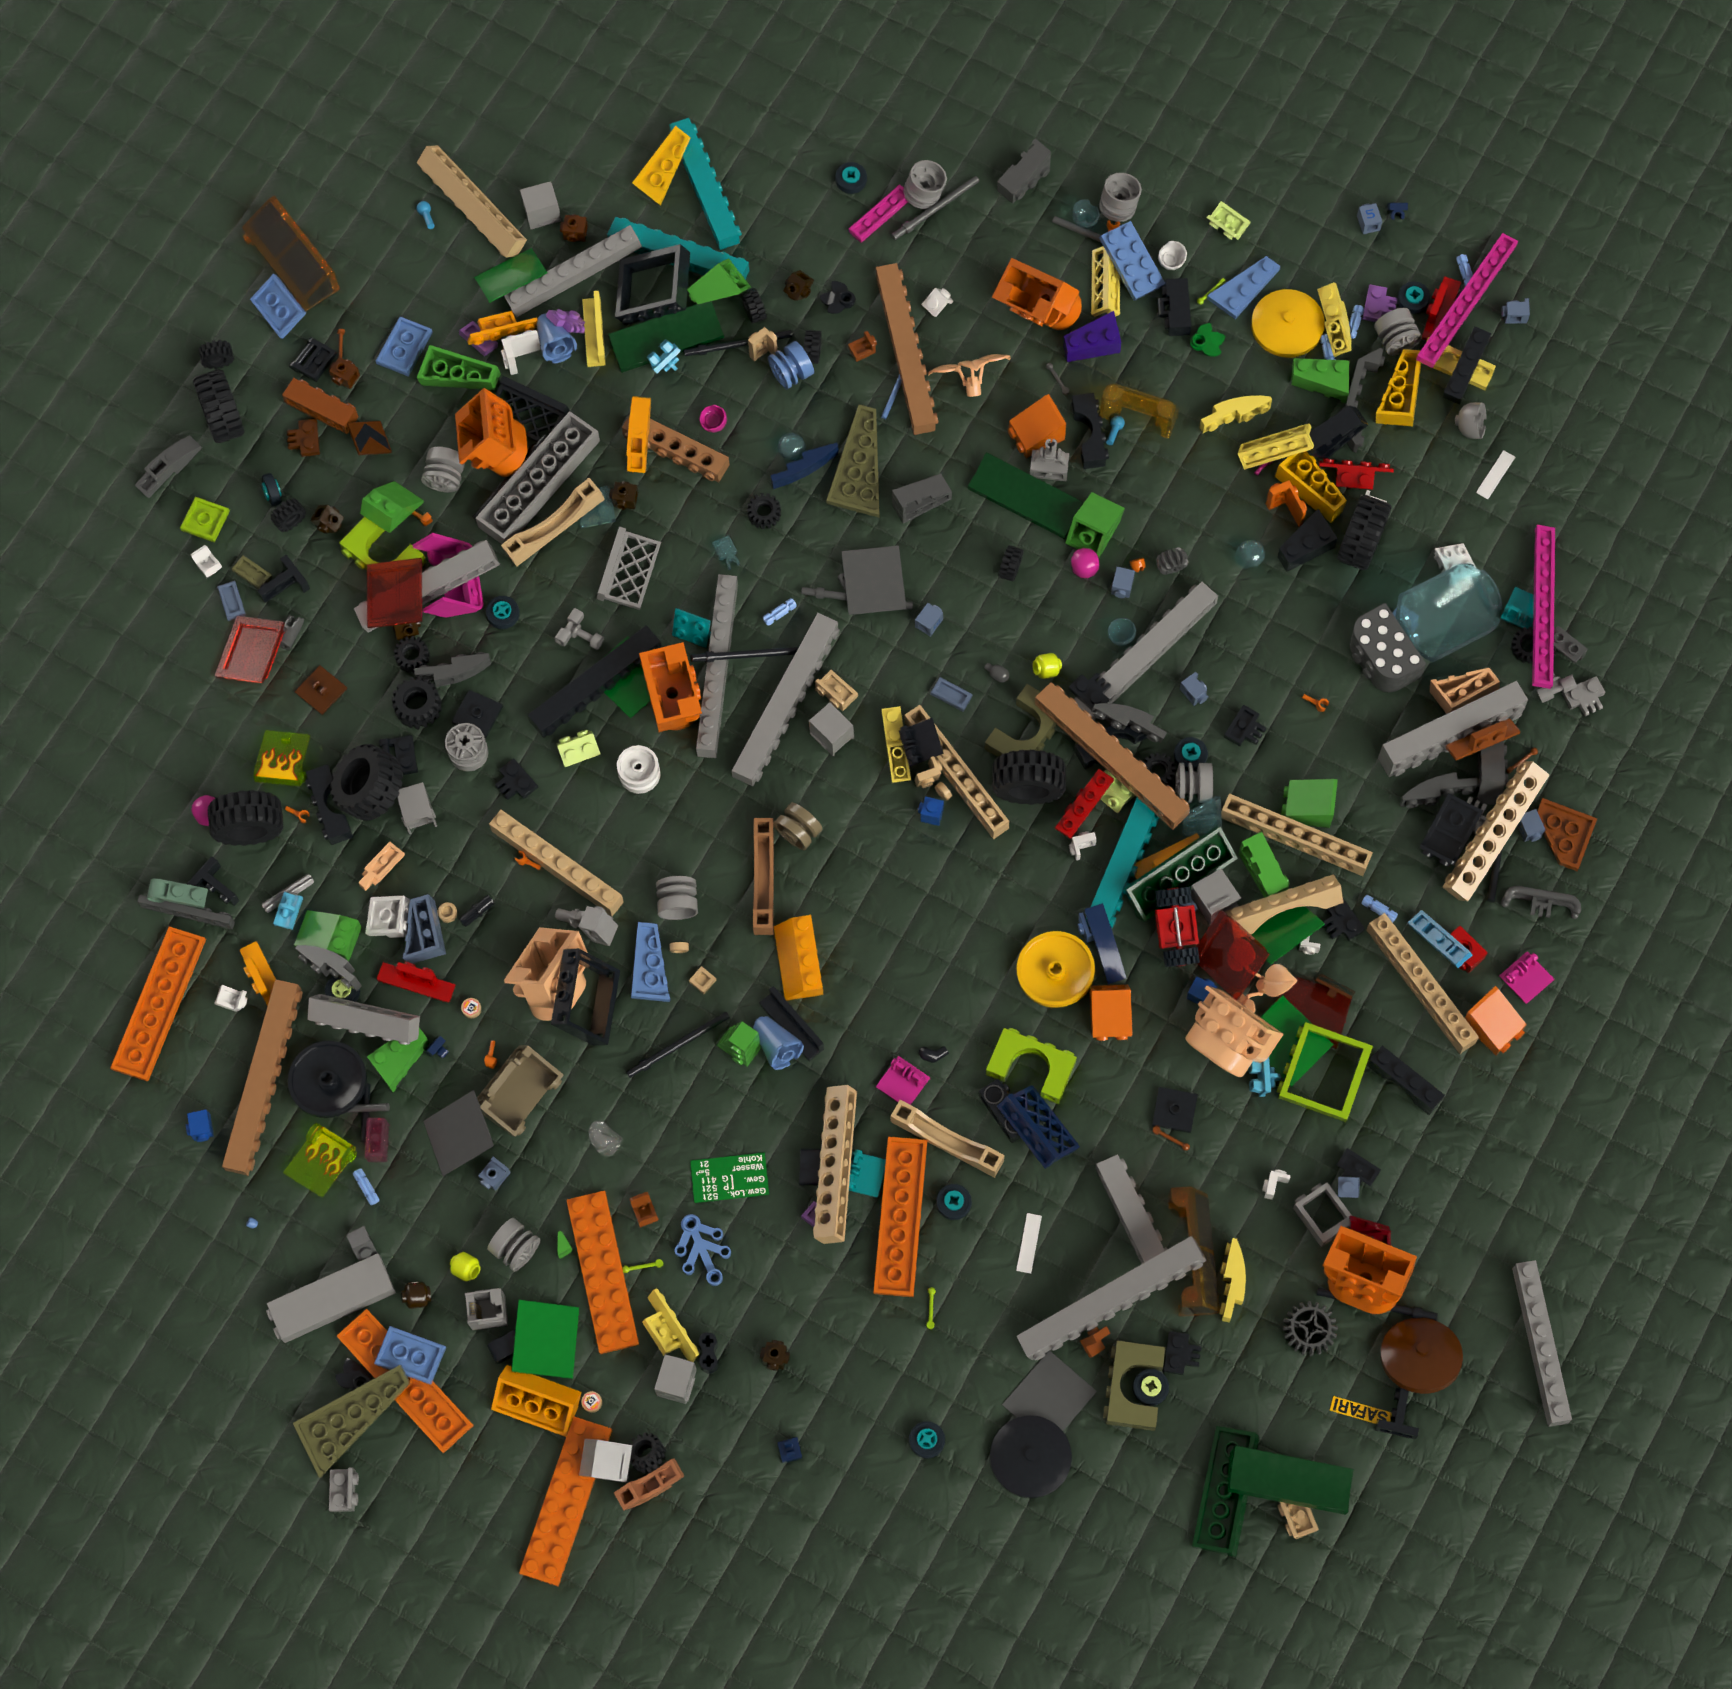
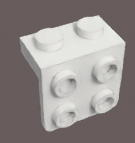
(517, 346)

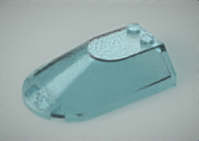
(1449, 610)

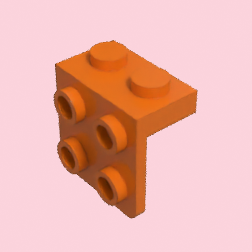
(1288, 494)

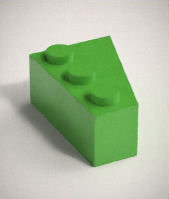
(1322, 376)
(741, 1043)

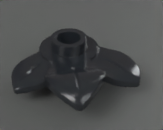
(836, 297)
(352, 1375)

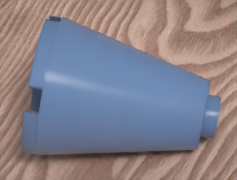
(554, 340)
(777, 1043)

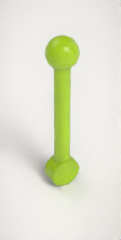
(1200, 301)
(659, 1263)
(930, 1324)

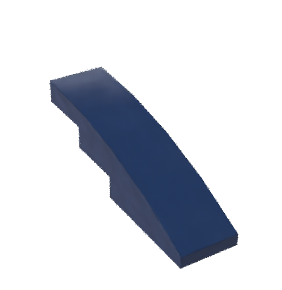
(810, 462)
(1105, 943)

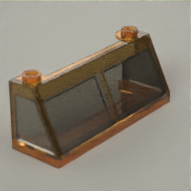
(290, 254)
(1203, 1295)

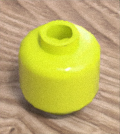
(1047, 665)
(464, 1266)

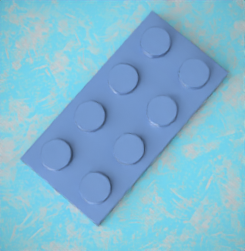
(1132, 260)

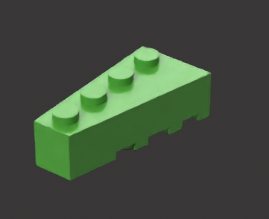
(455, 370)

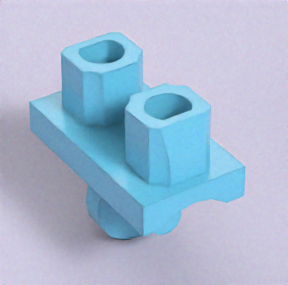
(667, 359)
(288, 910)
(1266, 1078)

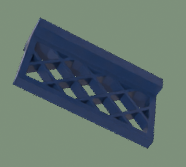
(1031, 1131)

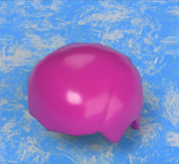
(713, 418)
(1085, 562)
(200, 809)

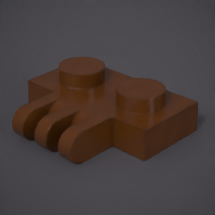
(305, 438)

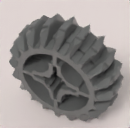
(1314, 1311)

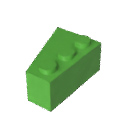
(1263, 865)
(395, 1059)

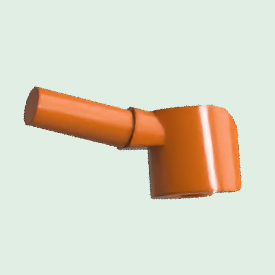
(425, 519)
(1317, 702)
(298, 813)
(525, 860)
(489, 1060)

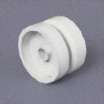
(638, 769)

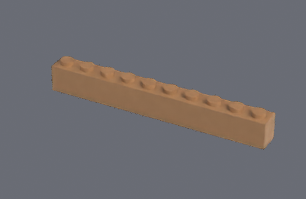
(905, 348)
(1112, 755)
(262, 1077)

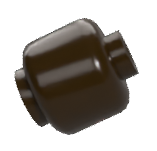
(416, 1295)

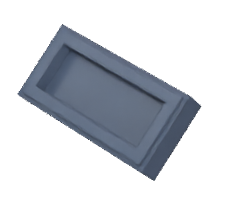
(231, 600)
(951, 694)

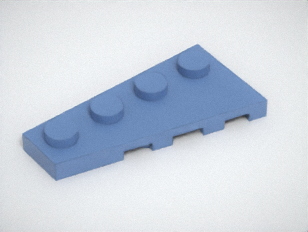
(1242, 289)
(648, 971)

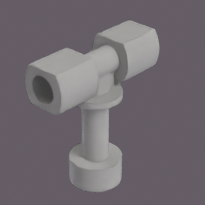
(574, 629)
(1566, 684)

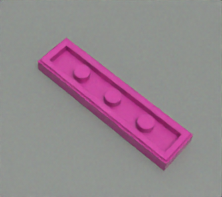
(878, 214)

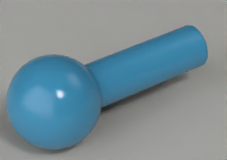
(424, 209)
(1116, 423)

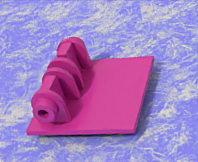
(1526, 977)
(902, 1081)

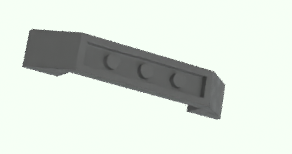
(1367, 363)

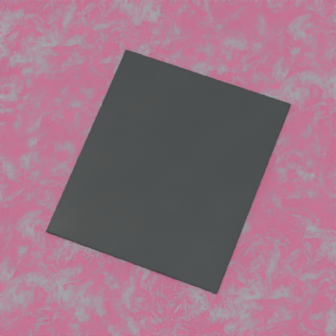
(873, 580)
(458, 1133)
(1050, 1392)

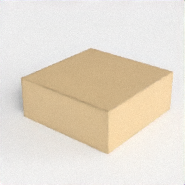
(702, 980)

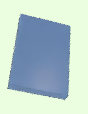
(278, 306)
(404, 346)
(416, 1355)

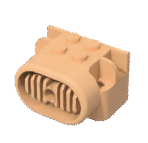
(539, 969)
(1231, 1033)

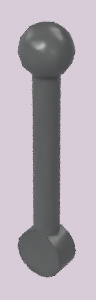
(1065, 390)

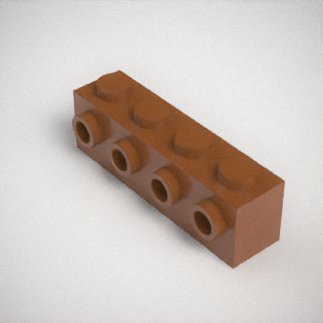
(320, 405)

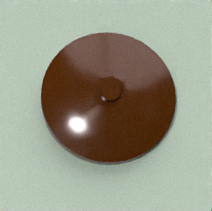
(1421, 1355)

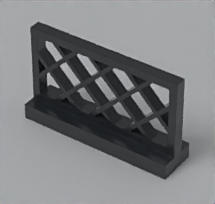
(537, 400)

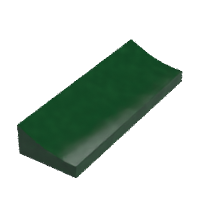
(685, 328)
(1025, 495)
(1181, 870)
(1289, 1480)
(1222, 1511)

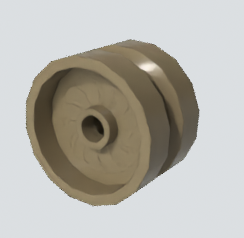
(797, 826)

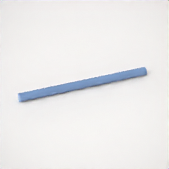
(891, 398)

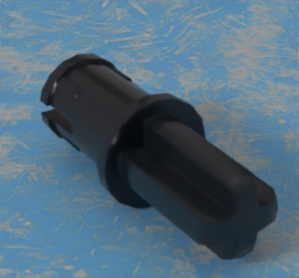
(476, 911)

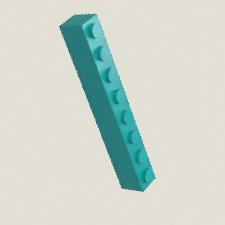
(707, 189)
(701, 258)
(1123, 861)

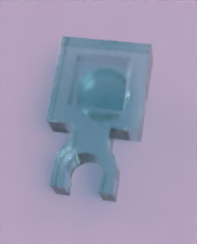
(726, 550)

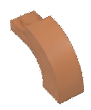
(649, 1486)

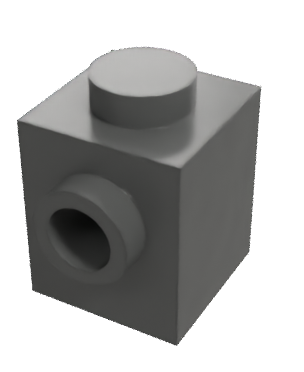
(361, 1243)

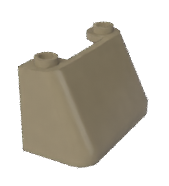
(518, 1089)

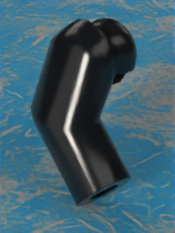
(931, 1055)

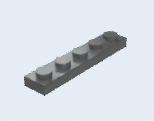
(202, 915)

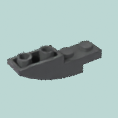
(166, 463)
(462, 668)
(1121, 715)
(1430, 791)
(328, 963)

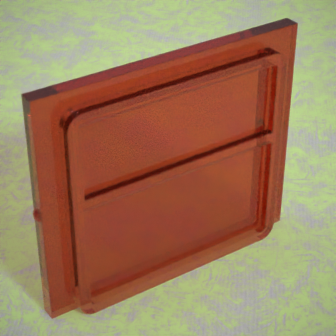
(394, 593)
(250, 649)
(1230, 954)
(1318, 1007)

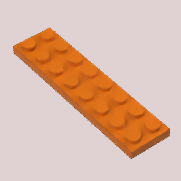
(158, 1004)
(900, 1217)
(602, 1272)
(422, 1402)
(562, 1507)

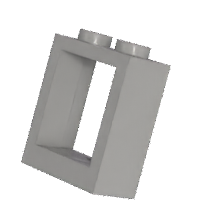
(1321, 1238)

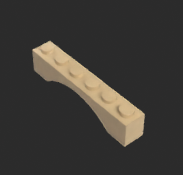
(528, 542)
(1319, 893)
(922, 1126)

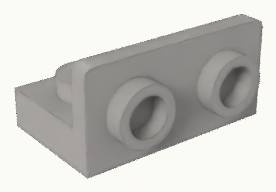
(342, 1490)

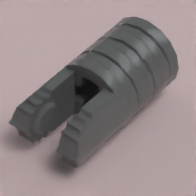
(291, 630)

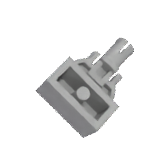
(1049, 463)
(592, 921)

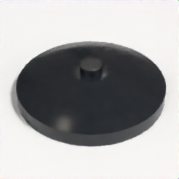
(327, 1079)
(1030, 1457)

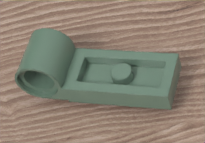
(176, 892)

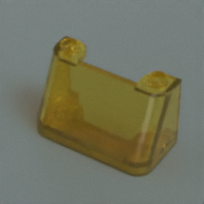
(1119, 396)

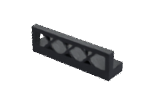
(789, 1019)

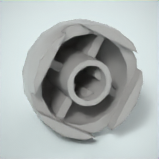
(1471, 420)

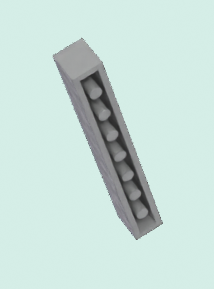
(573, 271)
(448, 575)
(1542, 1343)

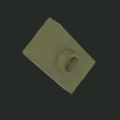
(251, 572)

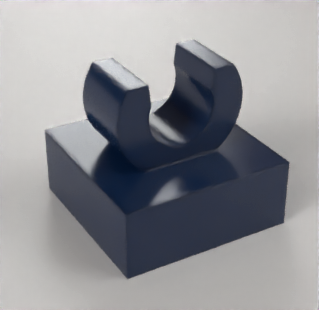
(1397, 207)
(436, 1047)
(789, 1450)

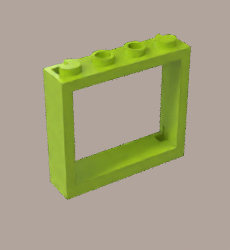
(1290, 1068)

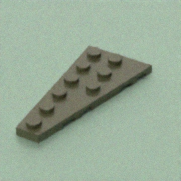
(856, 476)
(339, 1424)

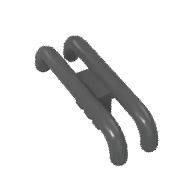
(1542, 900)

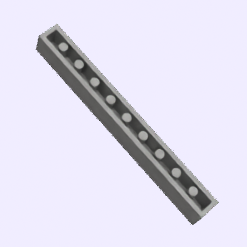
(1156, 642)
(717, 671)
(785, 699)
(1111, 1298)

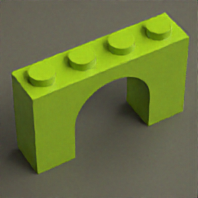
(362, 536)
(1013, 1044)

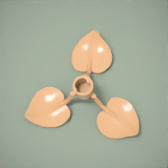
(973, 382)
(1276, 982)

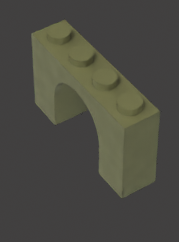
(1000, 743)
(1120, 1410)

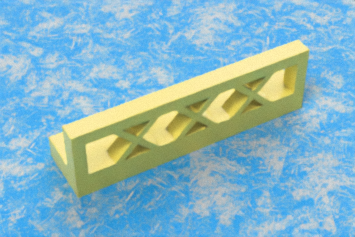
(1111, 284)
(594, 331)
(1448, 362)
(1275, 446)

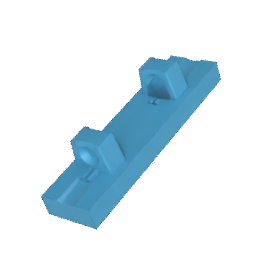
(1439, 939)

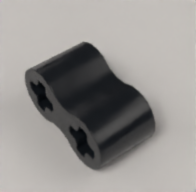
(809, 1167)
(502, 1348)
(708, 1352)

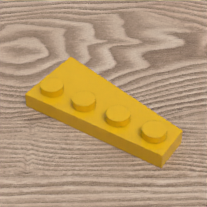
(661, 168)

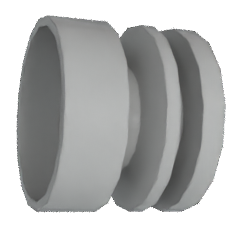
(925, 184)
(1120, 197)
(1397, 331)
(442, 469)
(469, 756)
(1195, 782)
(677, 897)
(513, 1244)

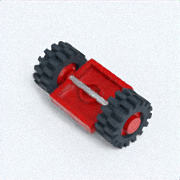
(1177, 927)

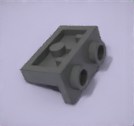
(1568, 645)

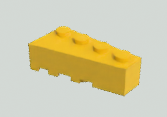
(1401, 395)
(1312, 484)

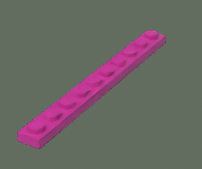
(1467, 300)
(1543, 607)

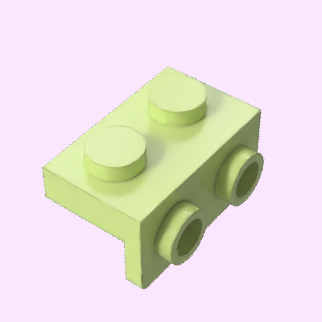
(1229, 221)
(578, 748)
(1116, 795)

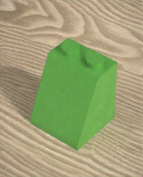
(718, 283)
(1094, 524)
(1310, 801)

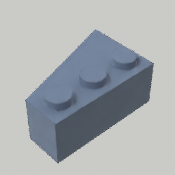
(424, 932)

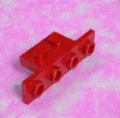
(1443, 301)
(1355, 475)
(1086, 800)
(416, 980)

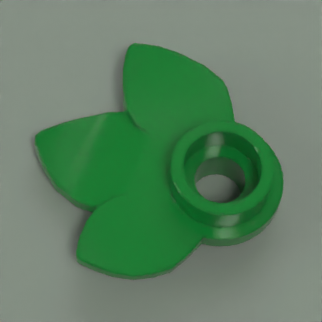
(1209, 340)

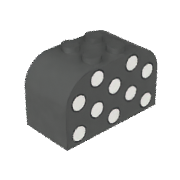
(1385, 651)

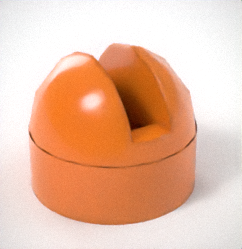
(1138, 564)

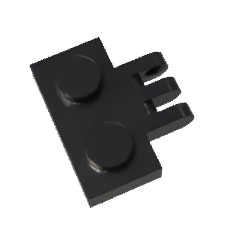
(1090, 691)
(1245, 727)
(515, 781)
(1343, 922)
(1358, 1167)
(1180, 1353)

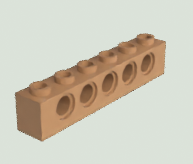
(702, 453)

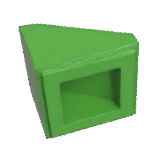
(563, 1245)

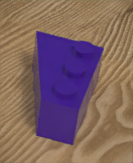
(1093, 340)

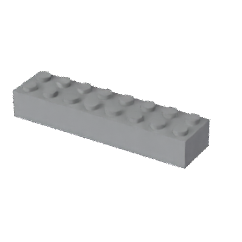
(538, 478)
(1432, 737)

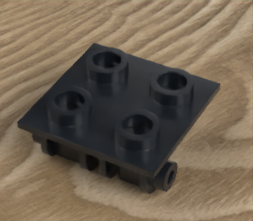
(920, 741)

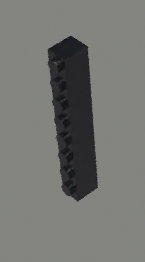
(593, 683)

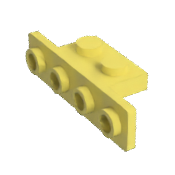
(666, 1329)

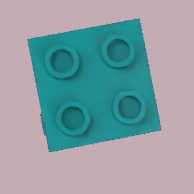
(1519, 609)
(691, 628)
(866, 1174)

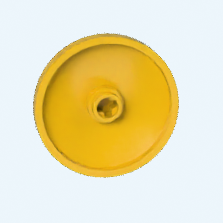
(1287, 323)
(1055, 969)

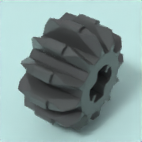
(1172, 561)

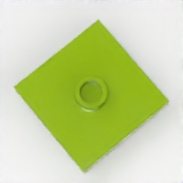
(204, 519)

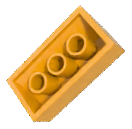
(798, 958)
(536, 1400)

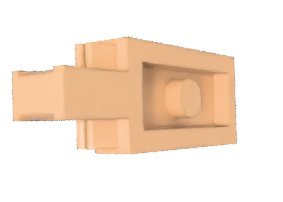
(381, 865)

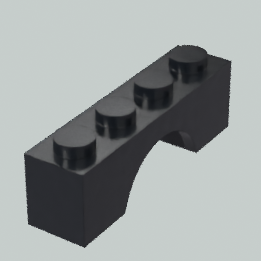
(1466, 365)
(1085, 411)
(1128, 734)
(336, 825)
(1420, 1090)

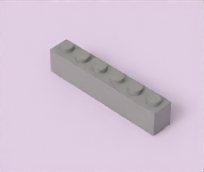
(363, 1018)
(1130, 1208)

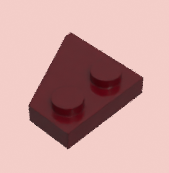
(1371, 1229)

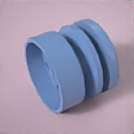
(790, 365)

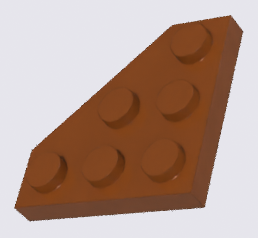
(1566, 832)

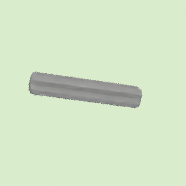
(294, 889)

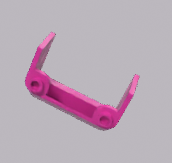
(462, 599)

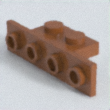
(1482, 739)

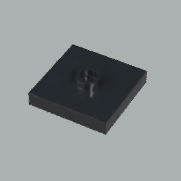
(478, 711)
(1174, 1110)

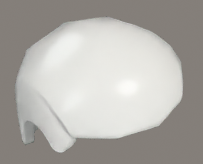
(1172, 255)

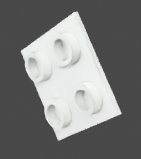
(1451, 556)

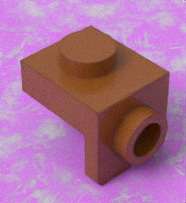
(863, 347)
(643, 1209)
(1092, 1342)

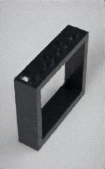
(675, 254)
(604, 999)

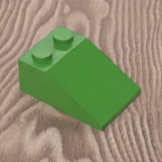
(389, 505)
(329, 932)

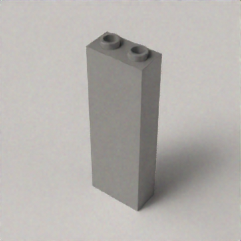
(330, 1298)

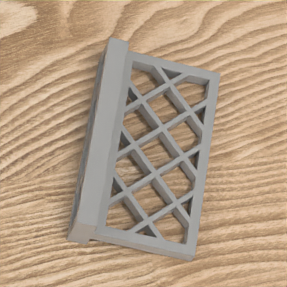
(612, 568)

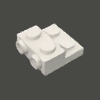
(388, 916)

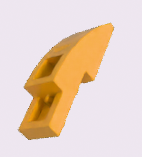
(638, 434)

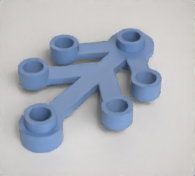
(700, 1247)

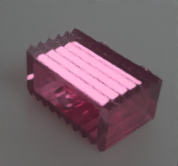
(376, 1140)

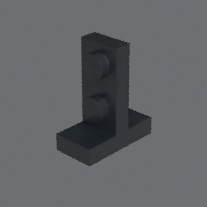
(283, 581)
(205, 878)
(1397, 1415)

